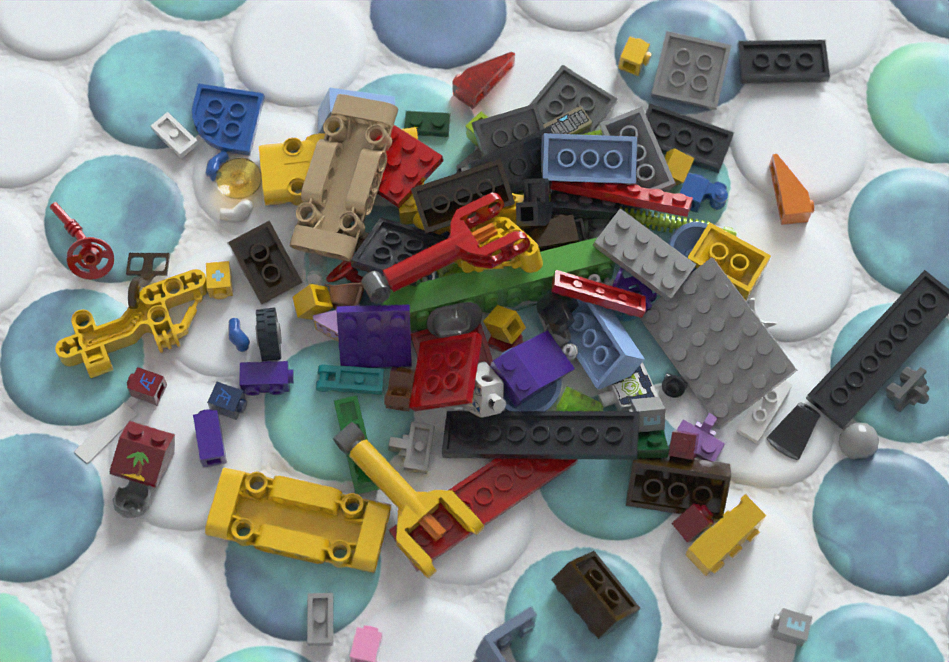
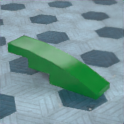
(349, 411)

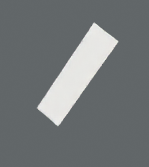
(105, 433)

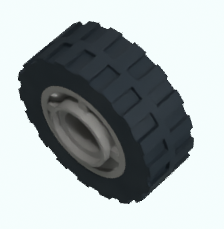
(268, 334)

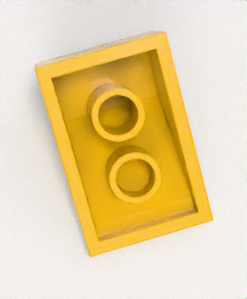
(737, 258)

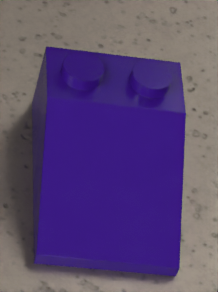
(531, 367)

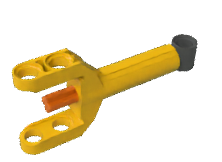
(413, 506)

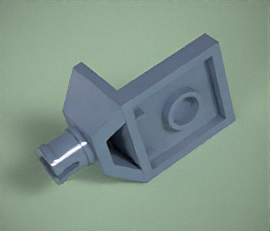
(501, 637)

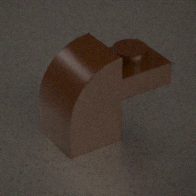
(399, 388)

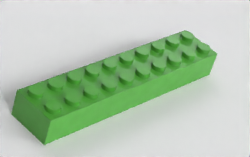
(501, 286)

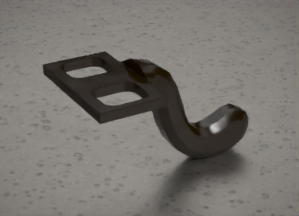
(143, 276)

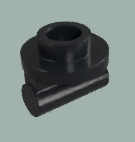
(674, 386)

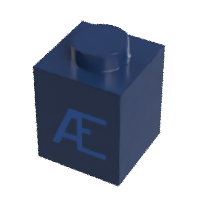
(227, 400)

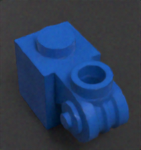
(701, 190)

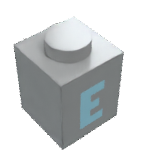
(651, 413)
(791, 626)

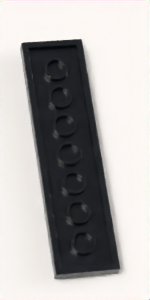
(881, 350)
(542, 435)

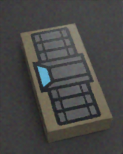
(570, 122)

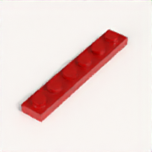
(629, 195)

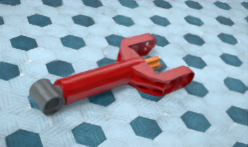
(459, 245)

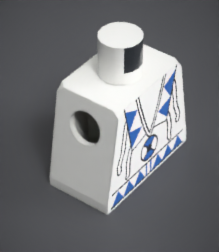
(487, 393)

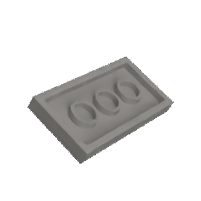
(644, 255)

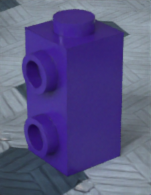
(265, 377)
(209, 438)

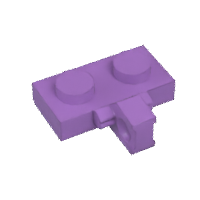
(708, 445)

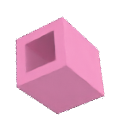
(366, 644)

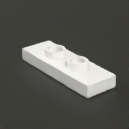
(762, 412)

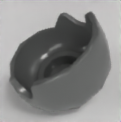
(132, 500)

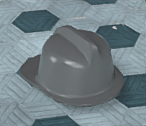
(454, 319)

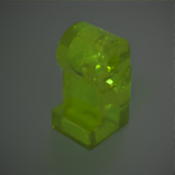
(576, 401)

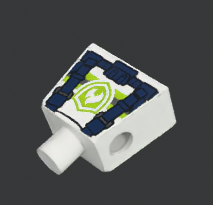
(632, 387)

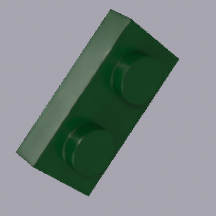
(428, 123)

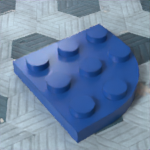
(227, 117)

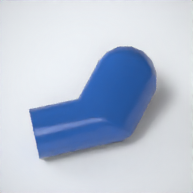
(214, 163)
(237, 336)

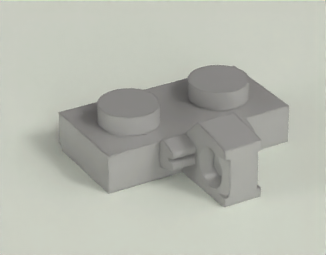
(415, 447)

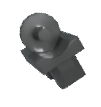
(912, 391)

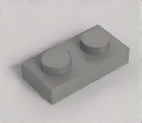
(320, 619)

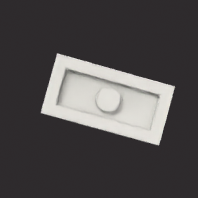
(174, 135)

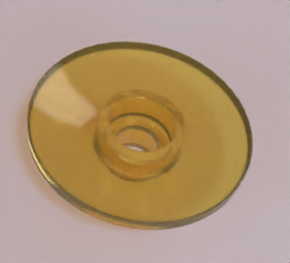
(236, 170)

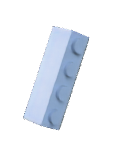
(589, 158)
(603, 345)

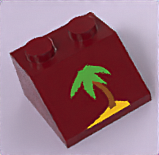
(142, 454)

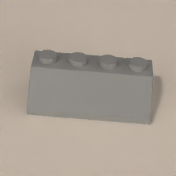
(651, 165)

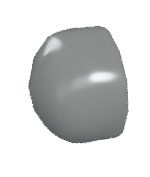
(859, 441)

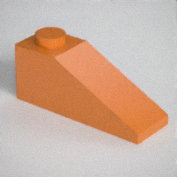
(790, 194)

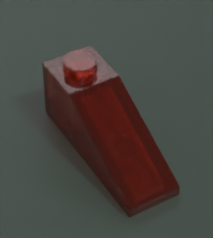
(481, 78)

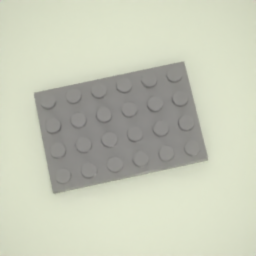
(718, 343)

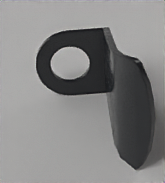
(794, 431)

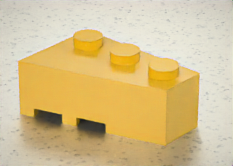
(726, 536)

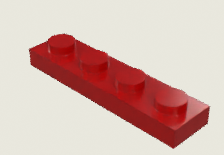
(598, 293)

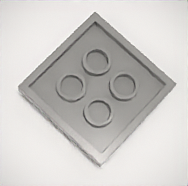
(691, 70)

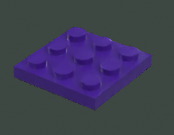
(374, 336)

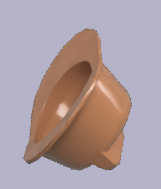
(346, 294)

